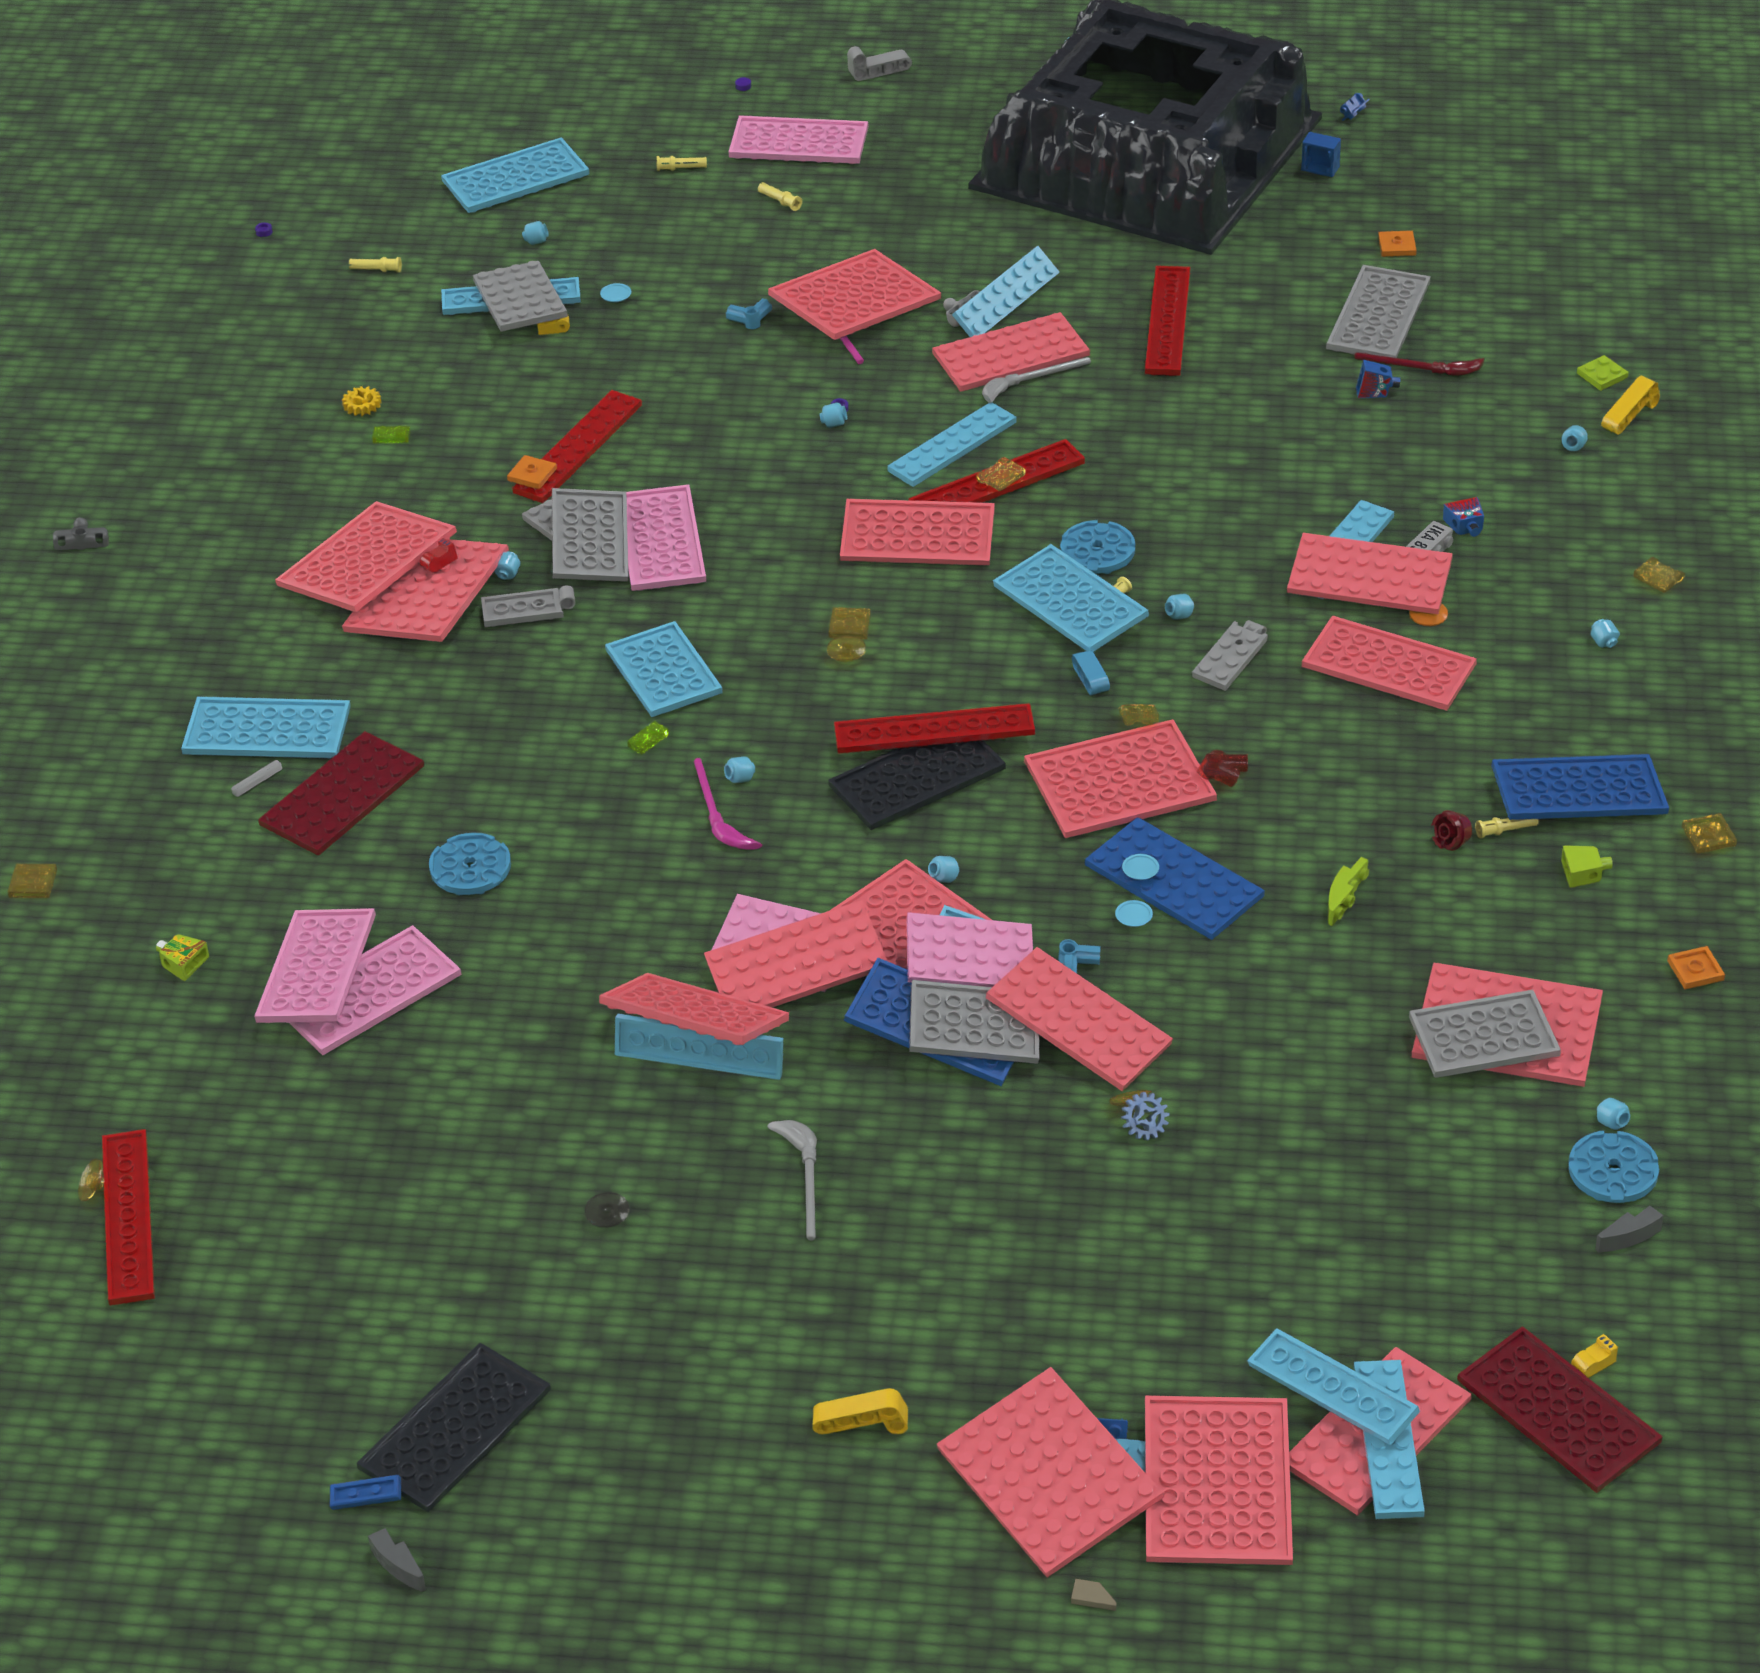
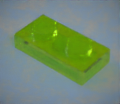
(391, 434)
(648, 737)

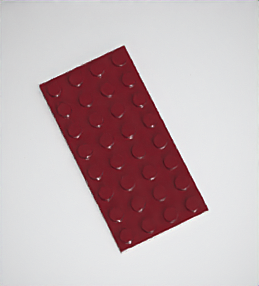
(341, 793)
(1559, 1409)

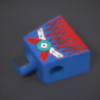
(1375, 380)
(1464, 516)

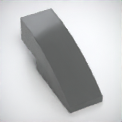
(1630, 1230)
(396, 1559)

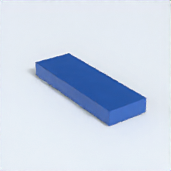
(365, 1492)

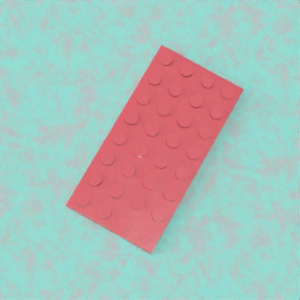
(1010, 351)
(917, 532)
(1370, 573)
(1389, 663)
(798, 957)
(694, 1008)
(1079, 1018)
(1334, 1450)

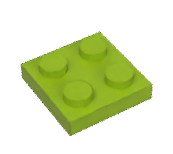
(1602, 372)

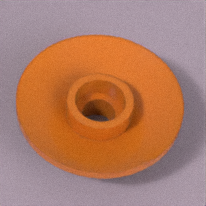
(1429, 619)

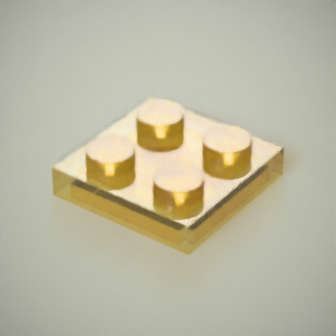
(850, 622)
(1709, 833)
(32, 880)

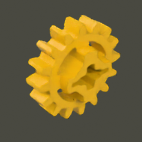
(361, 401)

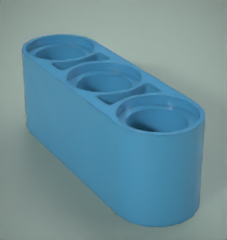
(1090, 672)

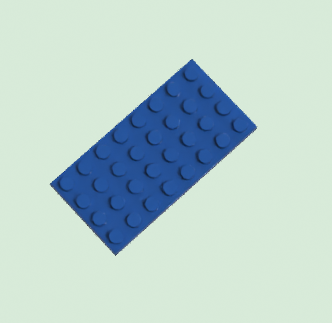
(1579, 786)
(1186, 884)
(884, 1009)

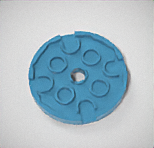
(1099, 545)
(489, 866)
(1591, 1161)

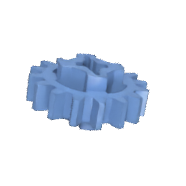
(1148, 1123)

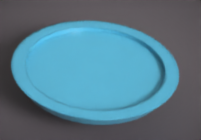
(615, 292)
(1140, 866)
(1134, 913)

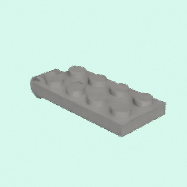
(540, 518)
(527, 606)
(1227, 658)

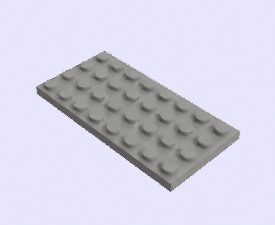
(1378, 312)

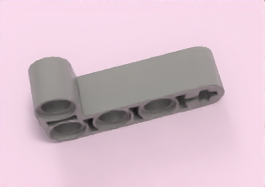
(878, 65)

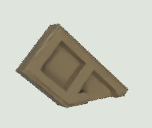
(1092, 1595)

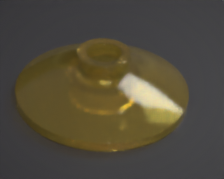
(846, 648)
(1120, 1100)
(91, 1180)

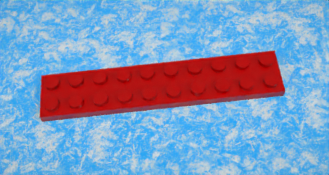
(1167, 320)
(583, 442)
(1037, 464)
(934, 728)
(128, 1217)

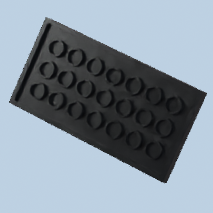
(913, 778)
(454, 1425)

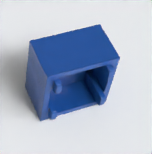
(1321, 154)

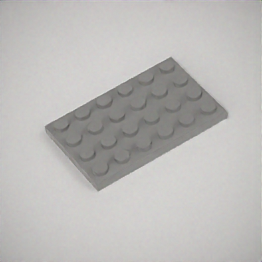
(519, 295)
(589, 535)
(966, 1024)
(1484, 1033)

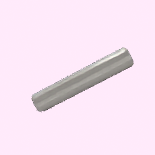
(256, 778)

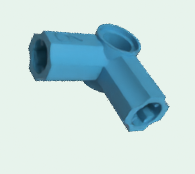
(750, 315)
(1071, 953)

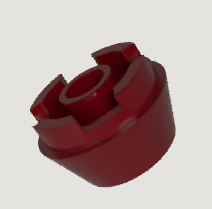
(1451, 830)

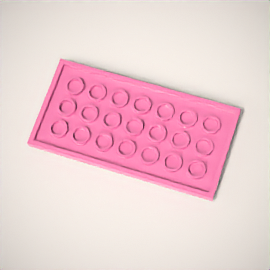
(798, 139)
(663, 539)
(315, 966)
(383, 984)

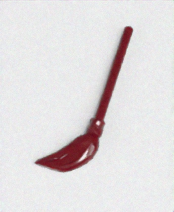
(1453, 368)

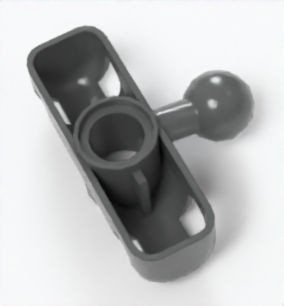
(80, 536)

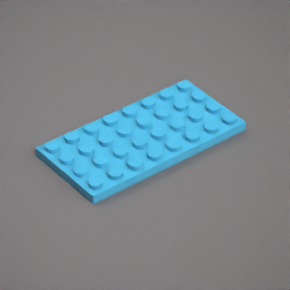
(515, 175)
(1070, 598)
(266, 727)

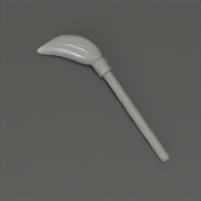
(999, 385)
(805, 1141)

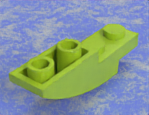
(1343, 889)

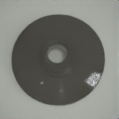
(607, 1209)

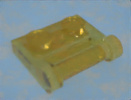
(1001, 474)
(1658, 575)
(1139, 713)

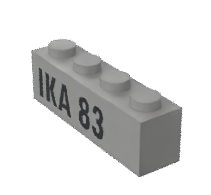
(1433, 537)

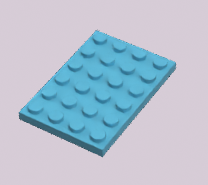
(663, 669)

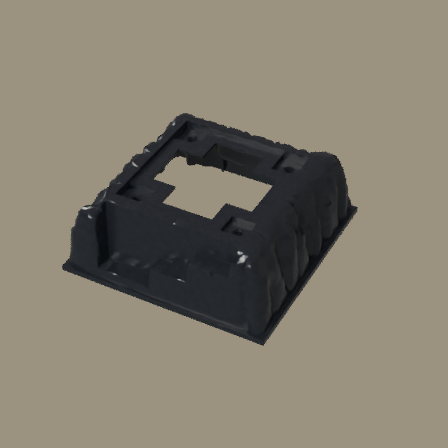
(1160, 175)

